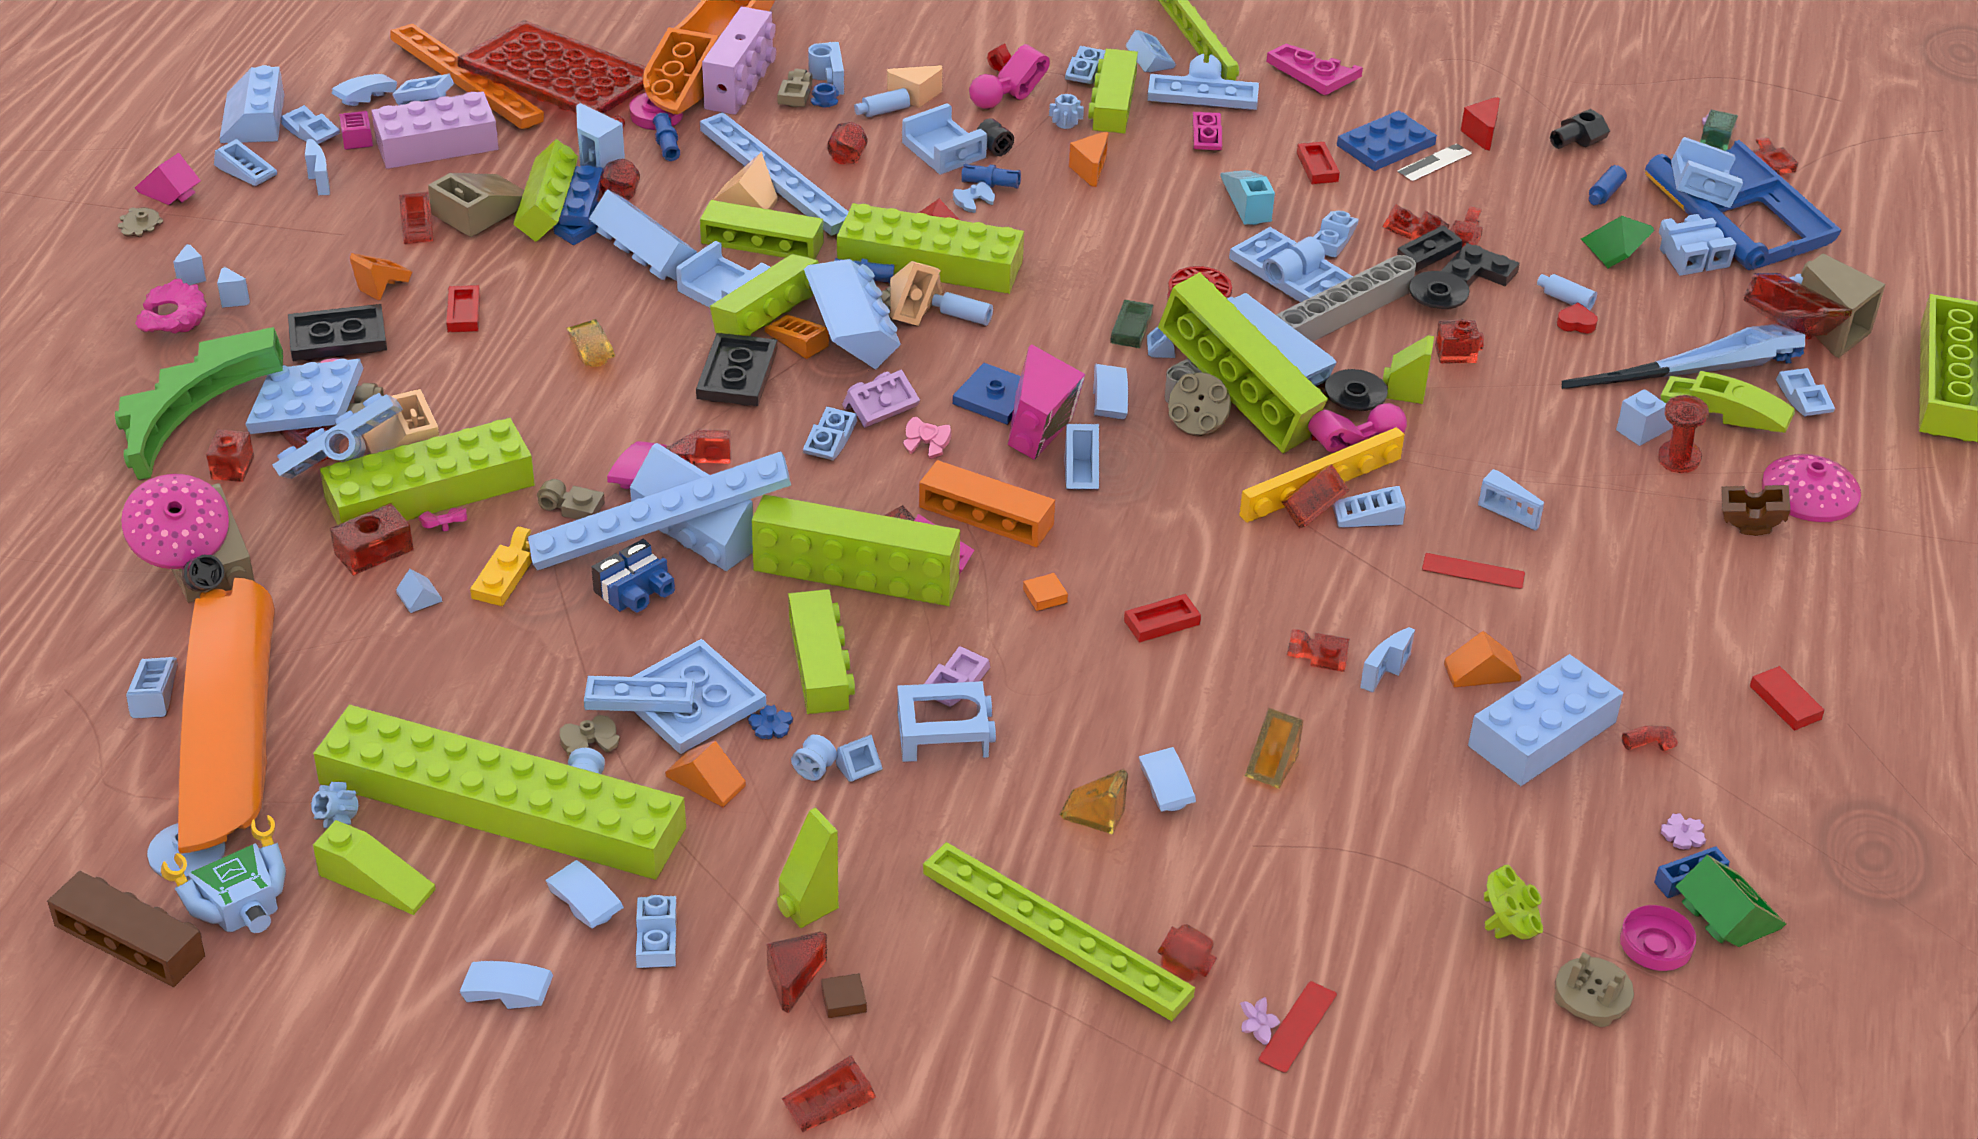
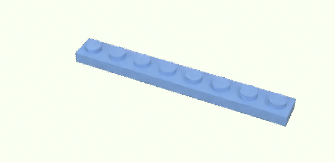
(785, 178)
(659, 510)

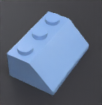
(254, 107)

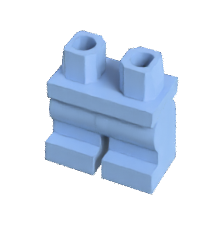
(1695, 241)

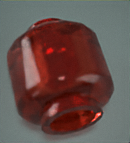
(847, 143)
(620, 178)
(1187, 953)

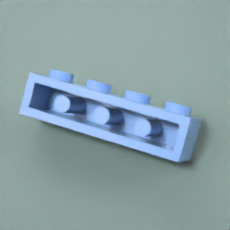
(640, 234)

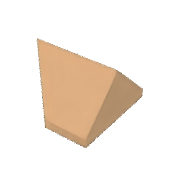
(750, 186)
(913, 292)

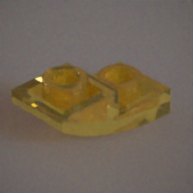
(591, 343)

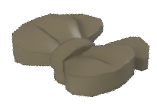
(600, 729)

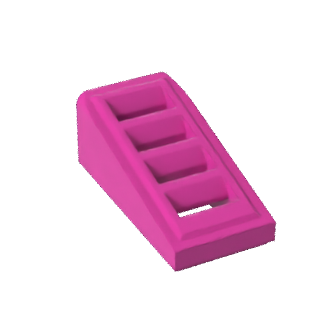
(356, 130)

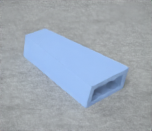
(1299, 350)

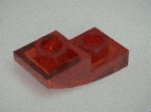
(1406, 224)

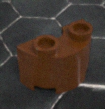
(1755, 512)

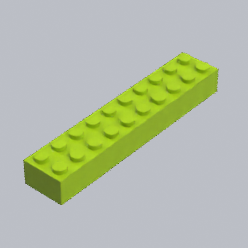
(502, 791)

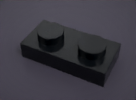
(1431, 247)

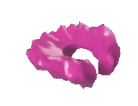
(187, 316)

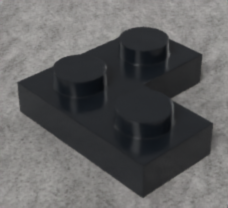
(1477, 262)

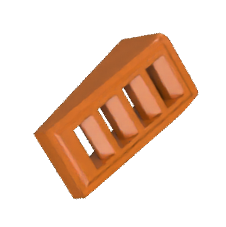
(799, 335)

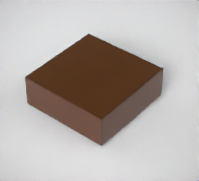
(843, 995)

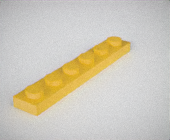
(1348, 462)

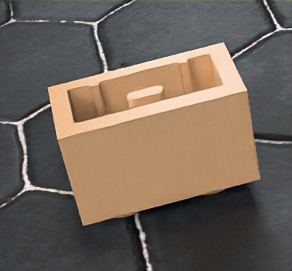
(409, 426)

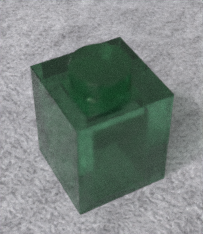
(1719, 129)

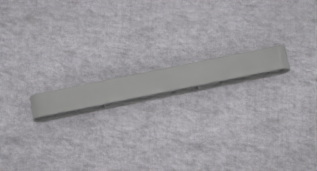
(1334, 306)

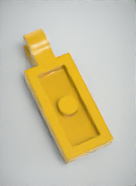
(503, 570)

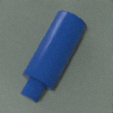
(1607, 185)

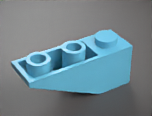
(1251, 195)

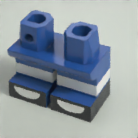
(631, 577)

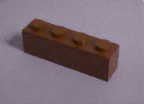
(127, 928)

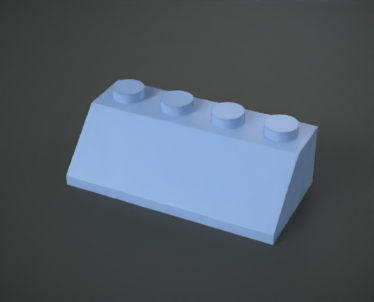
(853, 310)
(718, 536)

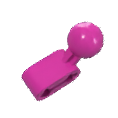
(1016, 78)
(1339, 432)

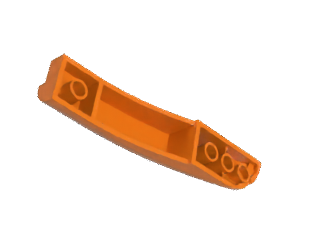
(675, 69)
(224, 714)

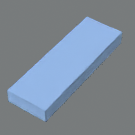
(639, 694)

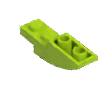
(1737, 401)

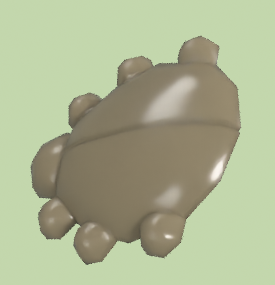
(139, 220)

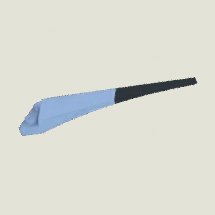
(1742, 349)

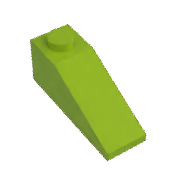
(370, 868)
(811, 872)

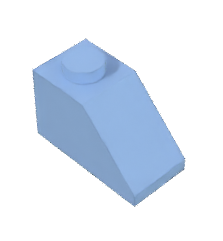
(1642, 417)

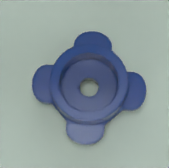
(824, 95)

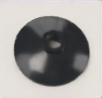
(1439, 289)
(1356, 389)

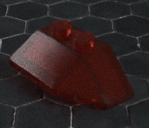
(1794, 305)

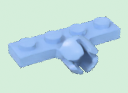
(1203, 87)

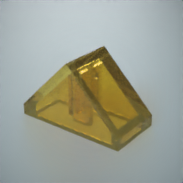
(1275, 748)
(1098, 802)

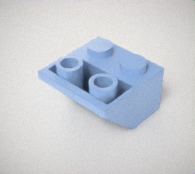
(598, 137)

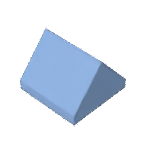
(189, 266)
(232, 289)
(1160, 345)
(417, 592)
(858, 758)

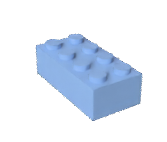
(1545, 719)

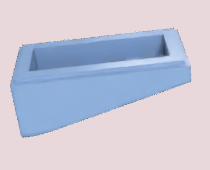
(234, 154)
(1494, 495)
(1380, 506)
(152, 687)

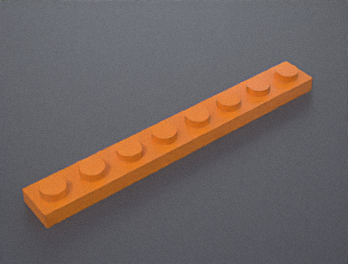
(445, 61)

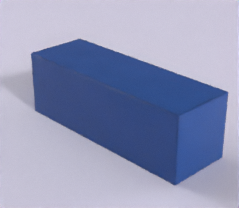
(1672, 873)

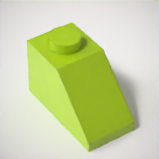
(1409, 372)

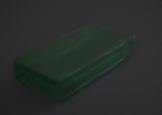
(1132, 323)

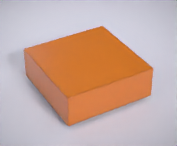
(1045, 591)

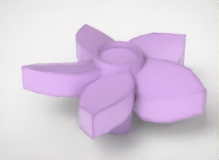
(1258, 1021)

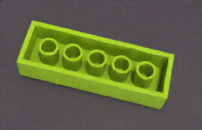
(962, 250)
(1248, 364)
(1949, 368)
(431, 473)
(856, 550)

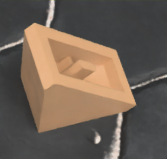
(920, 82)

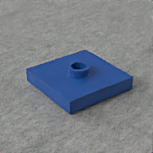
(989, 393)

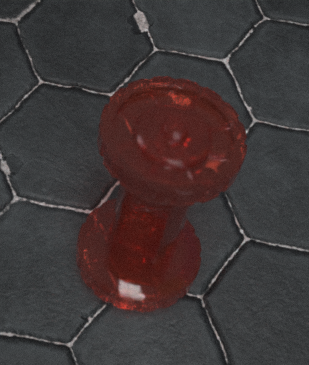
(1685, 415)

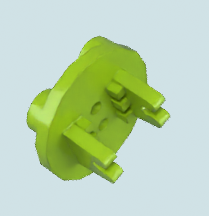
(1513, 905)

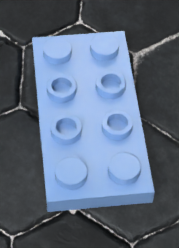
(1287, 264)
(326, 443)

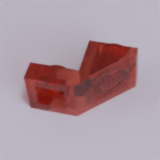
(704, 447)

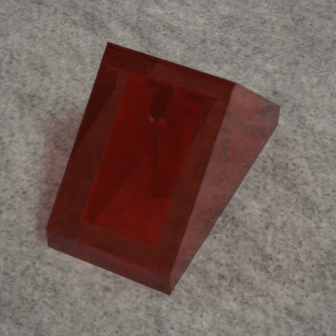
(794, 965)

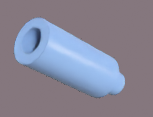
(883, 103)
(1567, 290)
(964, 308)

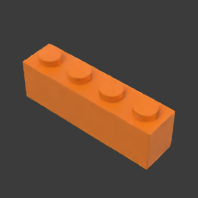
(986, 503)

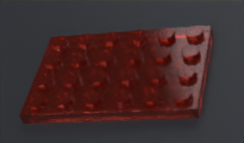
(555, 68)

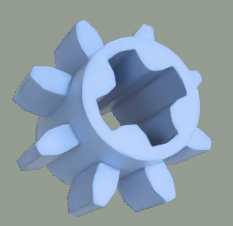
(1066, 111)
(334, 804)

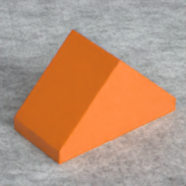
(1089, 156)
(1481, 663)
(708, 773)

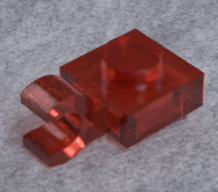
(1776, 158)
(1469, 229)
(1323, 650)

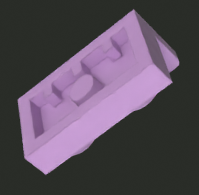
(881, 398)

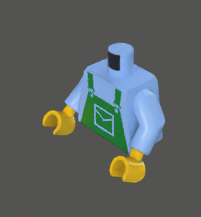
(235, 888)

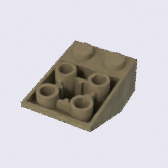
(473, 200)

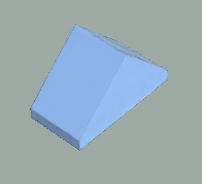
(1082, 456)

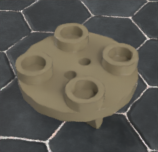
(1213, 408)
(1606, 1001)

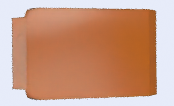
(374, 274)

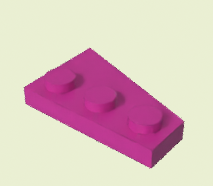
(1318, 74)

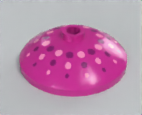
(1817, 487)
(176, 538)

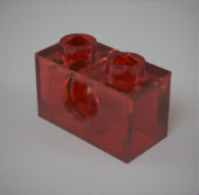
(372, 539)

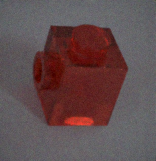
(1458, 341)
(230, 455)

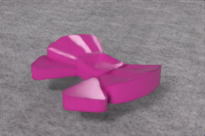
(429, 520)

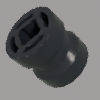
(998, 138)
(209, 570)

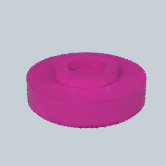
(643, 111)
(1657, 937)

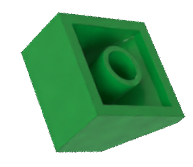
(1727, 903)

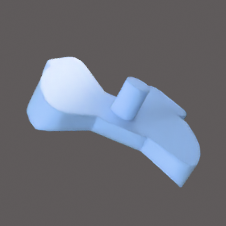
(966, 197)

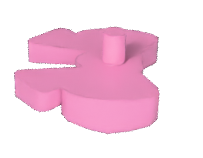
(918, 431)

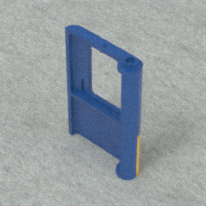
(1761, 185)

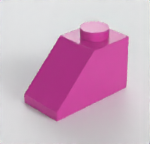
(170, 181)

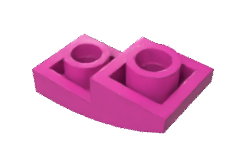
(1207, 131)
(629, 463)

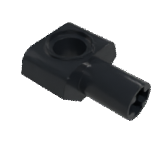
(1583, 128)

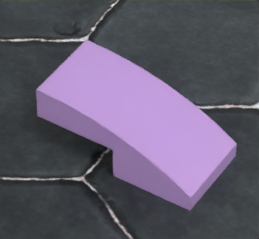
(961, 667)

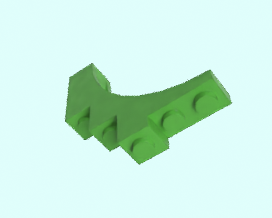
(220, 365)

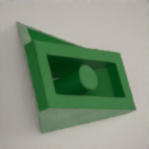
(1617, 239)

